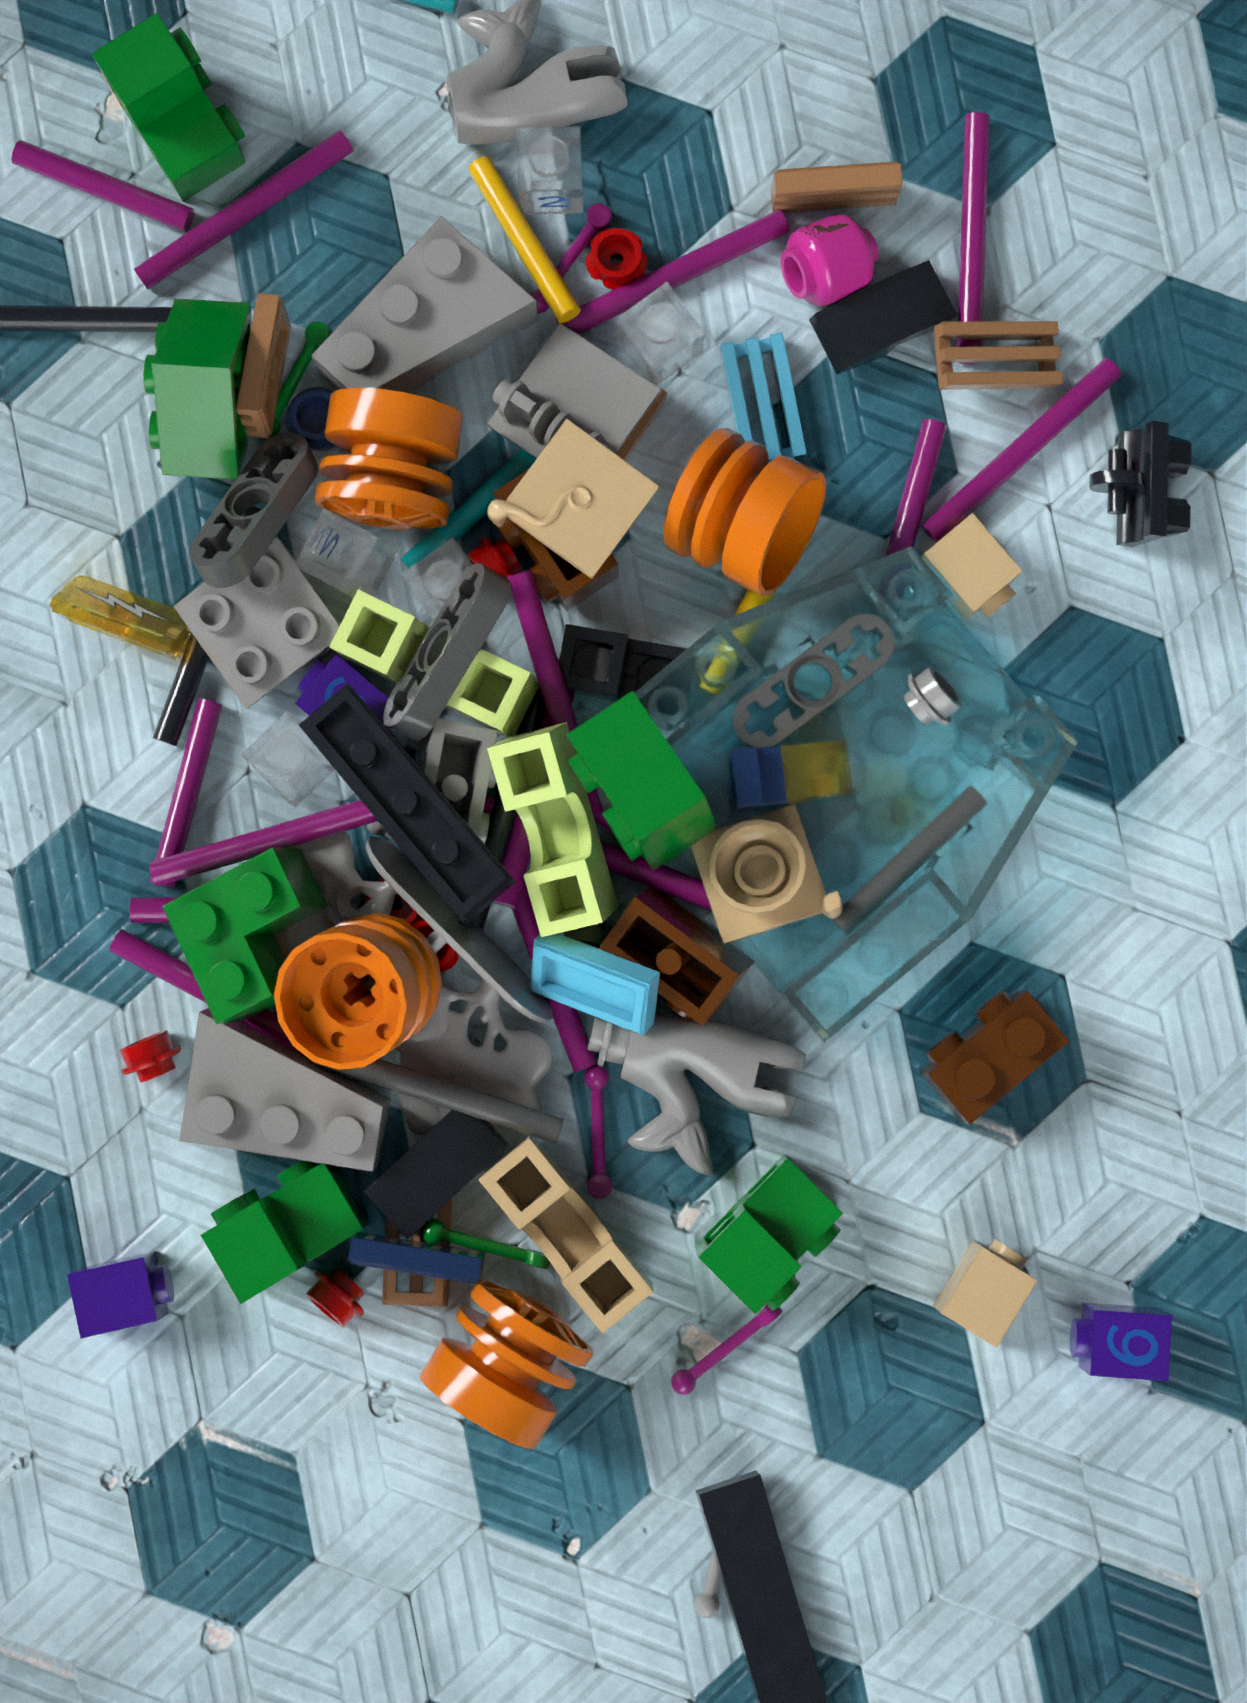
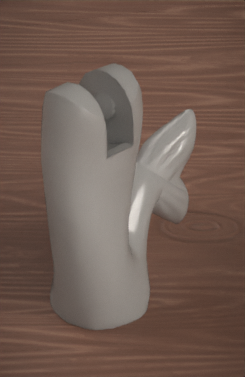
(559, 93)
(721, 1057)

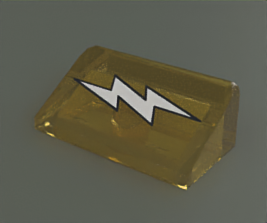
(122, 615)

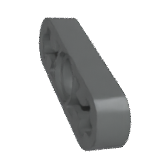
(233, 544)
(840, 640)
(446, 652)

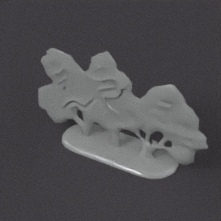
(442, 1044)

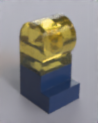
(788, 774)

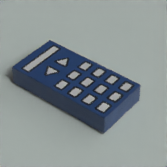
(416, 1257)

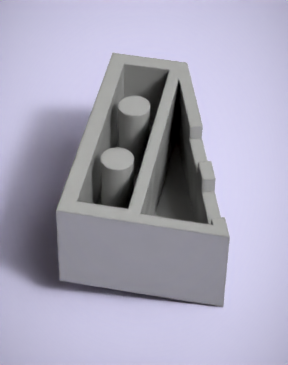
(425, 316)
(274, 1102)

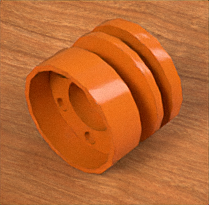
(390, 446)
(744, 511)
(332, 1012)
(501, 1371)

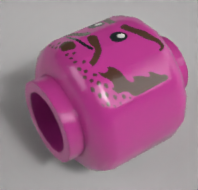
(829, 260)

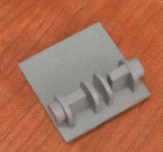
(576, 384)
(262, 625)

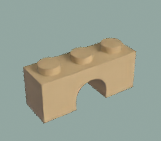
(568, 1233)

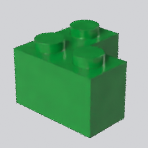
(163, 94)
(198, 388)
(651, 793)
(231, 928)
(766, 1233)
(277, 1235)

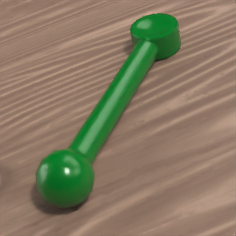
(315, 335)
(435, 1232)

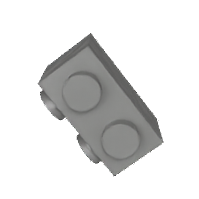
(461, 768)

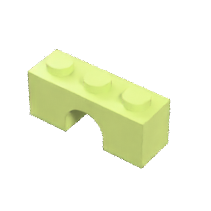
(387, 639)
(567, 866)

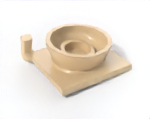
(577, 499)
(762, 875)

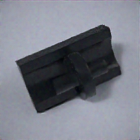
(1139, 484)

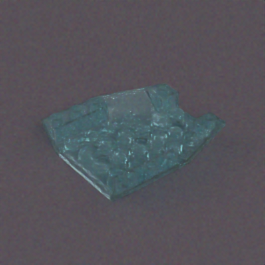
(906, 769)

